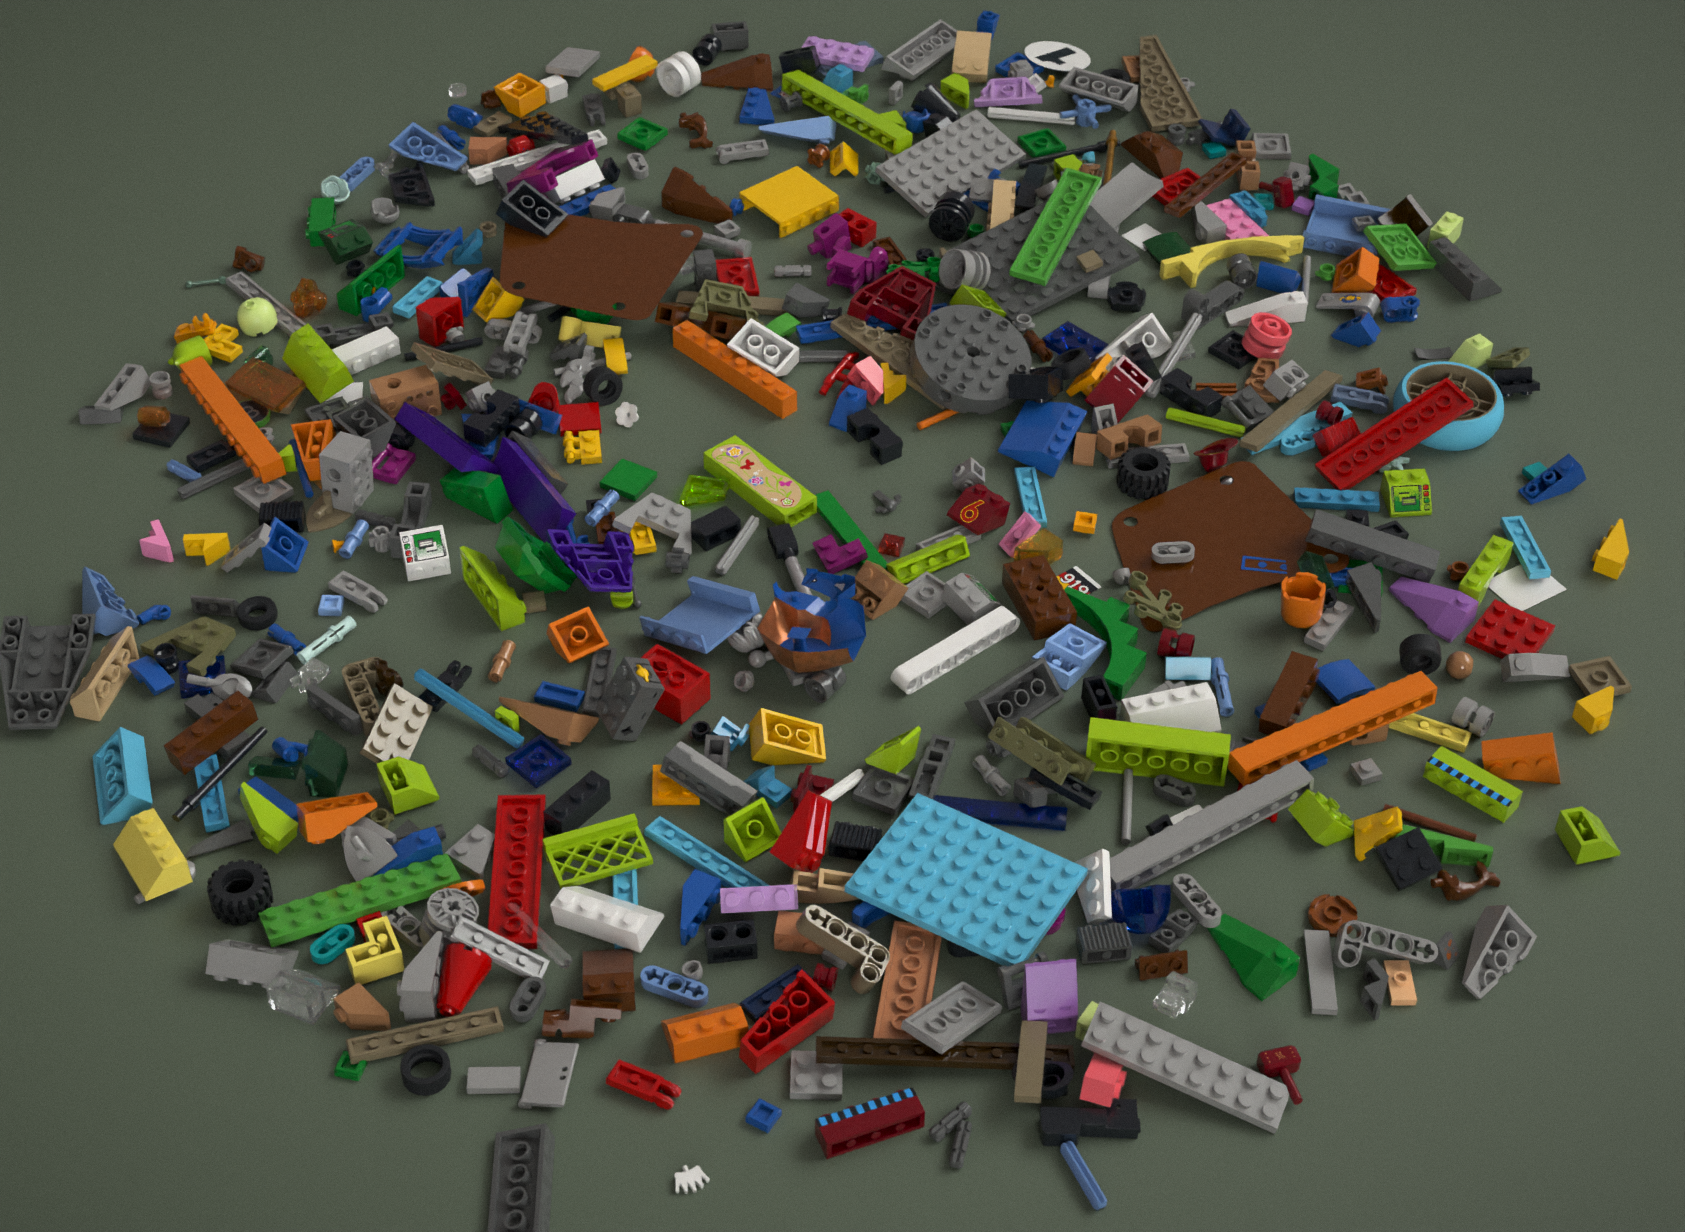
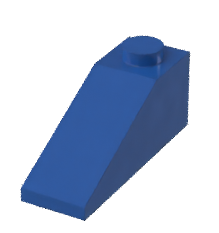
(415, 848)

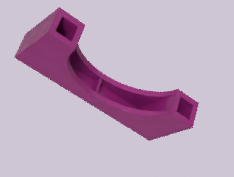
(542, 173)

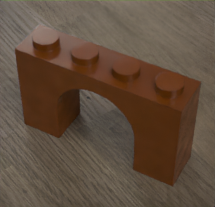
(717, 323)

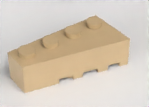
(1002, 203)

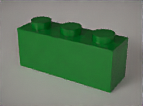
(321, 216)

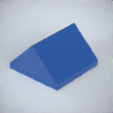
(1277, 278)
(284, 548)

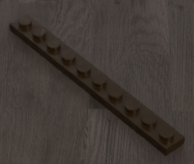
(916, 1053)

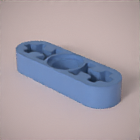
(363, 168)
(681, 995)

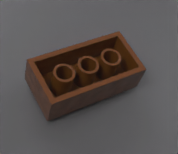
(1038, 596)

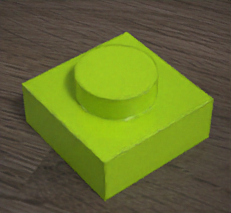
(508, 717)

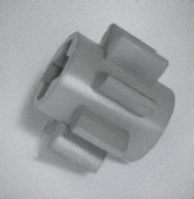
(380, 539)

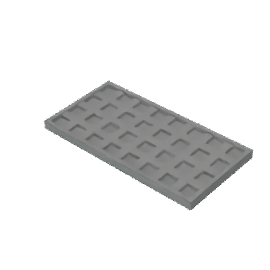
(949, 161)

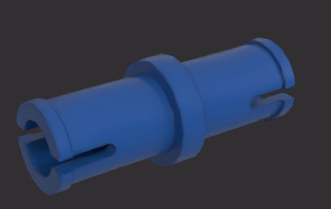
(451, 137)
(286, 638)

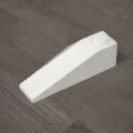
(1288, 306)
(1143, 329)

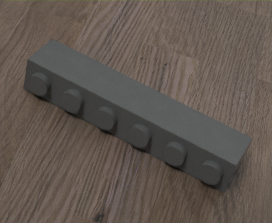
(1372, 546)

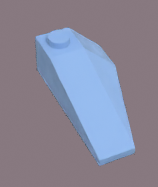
(815, 130)

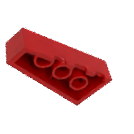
(788, 1021)

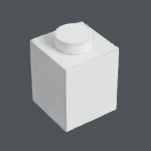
(555, 88)

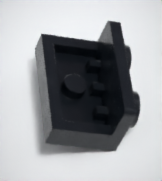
(1515, 381)

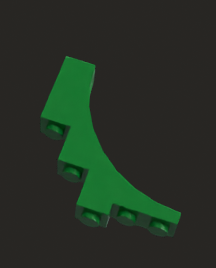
(1110, 622)

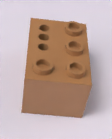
(412, 386)

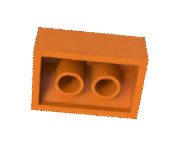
(705, 1032)

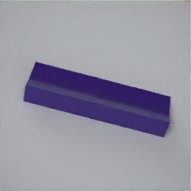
(444, 440)
(531, 491)

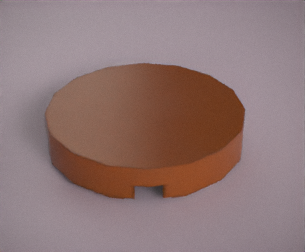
(1330, 912)

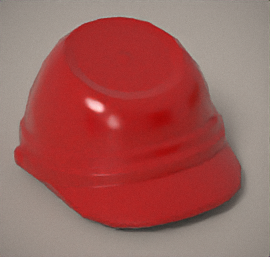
(545, 396)

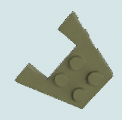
(723, 298)
(201, 637)

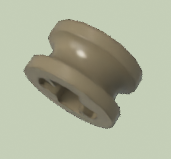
(488, 229)

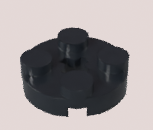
(1117, 297)

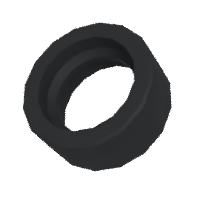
(1073, 362)
(421, 1054)

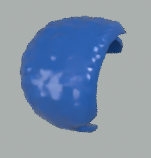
(914, 120)

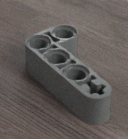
(1212, 303)

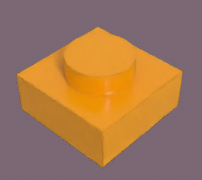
(1085, 522)

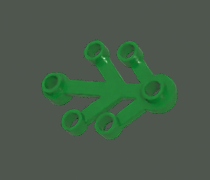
(920, 267)

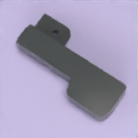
(199, 706)

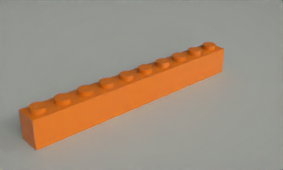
(232, 420)
(1332, 727)

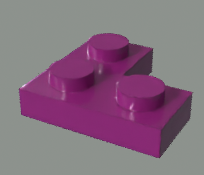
(838, 558)

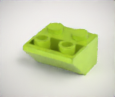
(405, 784)
(1321, 818)
(1584, 836)

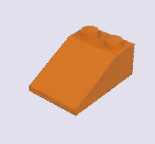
(330, 816)

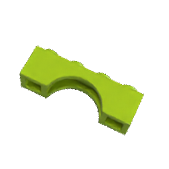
(1491, 560)

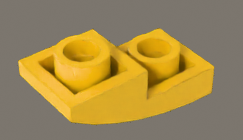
(615, 355)

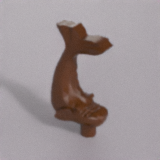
(698, 123)
(1459, 890)

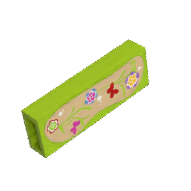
(760, 482)

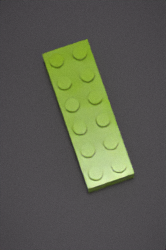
(1158, 750)

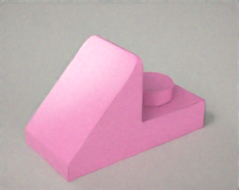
(1022, 530)
(157, 544)

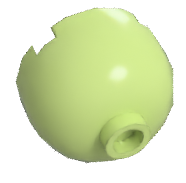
(256, 316)

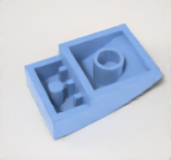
(1070, 654)

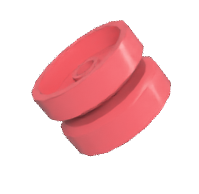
(1266, 336)

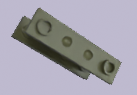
(1041, 750)

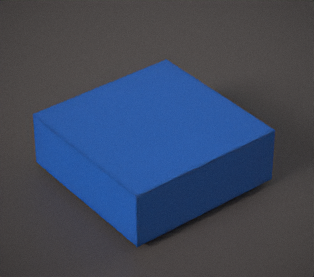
(763, 1115)

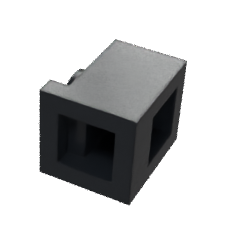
(401, 438)

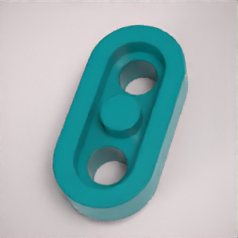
(329, 945)

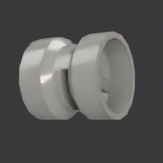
(161, 384)

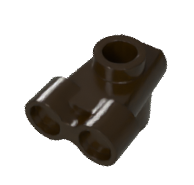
(386, 677)

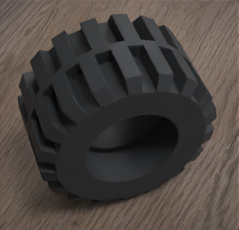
(1143, 473)
(235, 878)

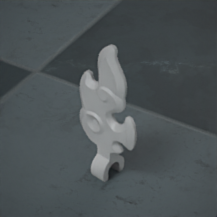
(573, 374)

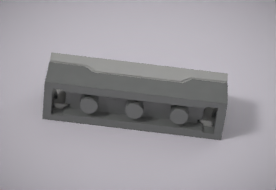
(707, 779)

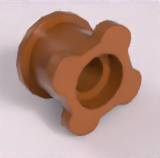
(818, 155)

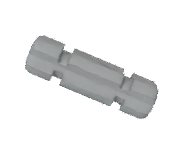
(792, 270)

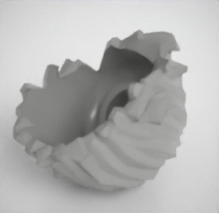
(747, 636)

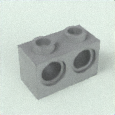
(1286, 380)

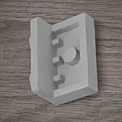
(982, 189)

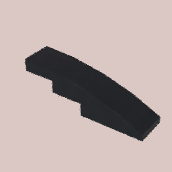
(1032, 180)

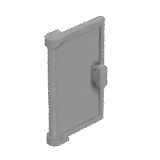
(545, 1081)

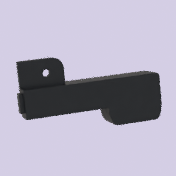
(1068, 1124)

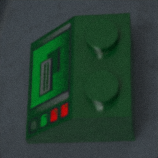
(346, 241)

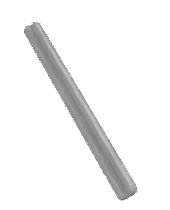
(1175, 352)

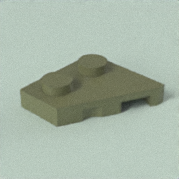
(1509, 358)

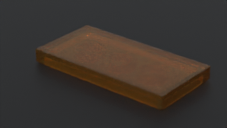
(265, 384)

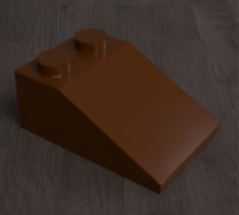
(609, 977)

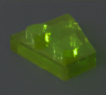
(703, 490)

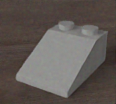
(421, 982)

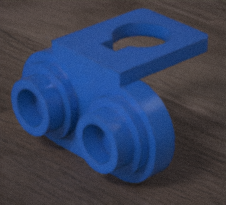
(464, 116)

